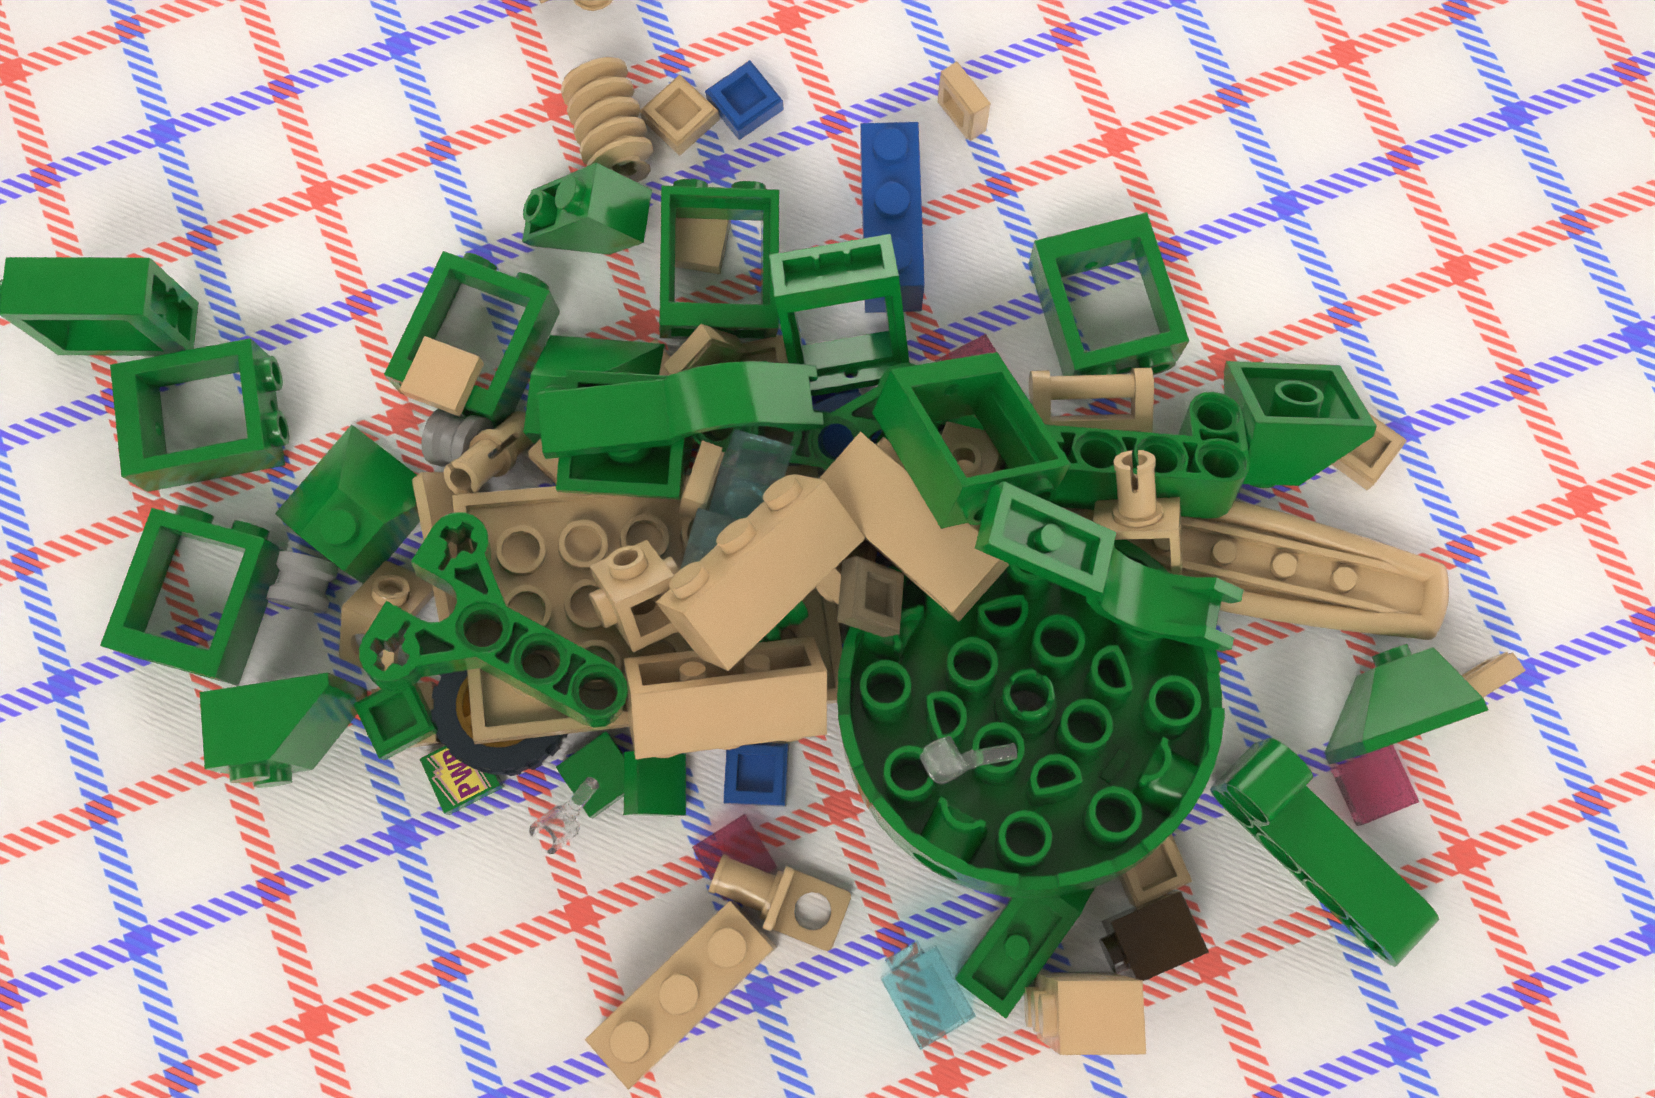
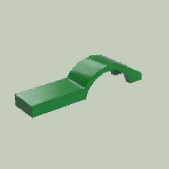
(676, 407)
(1084, 560)
(1024, 937)

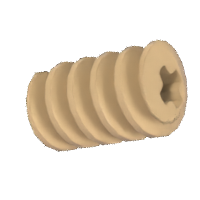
(607, 117)

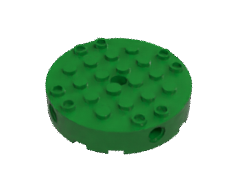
(1047, 816)

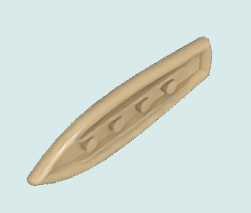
(1309, 572)

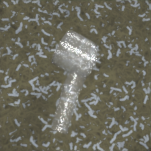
(946, 763)
(562, 820)

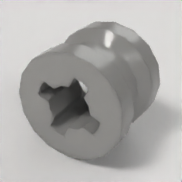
(449, 436)
(302, 582)

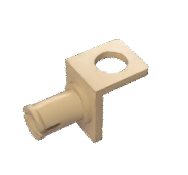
(1138, 511)
(777, 898)

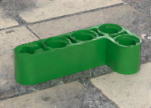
(1198, 465)
(1272, 802)

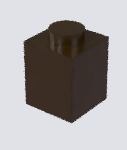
(1152, 937)

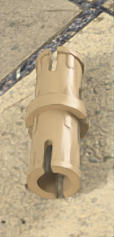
(476, 468)

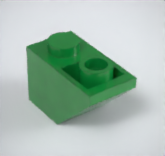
(587, 212)

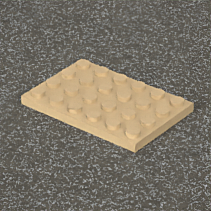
(542, 567)

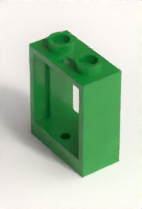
(741, 202)
(1097, 248)
(834, 277)
(98, 305)
(523, 349)
(960, 388)
(141, 423)
(241, 614)

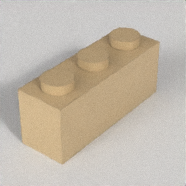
(902, 528)
(760, 569)
(695, 706)
(680, 994)
(1087, 1013)

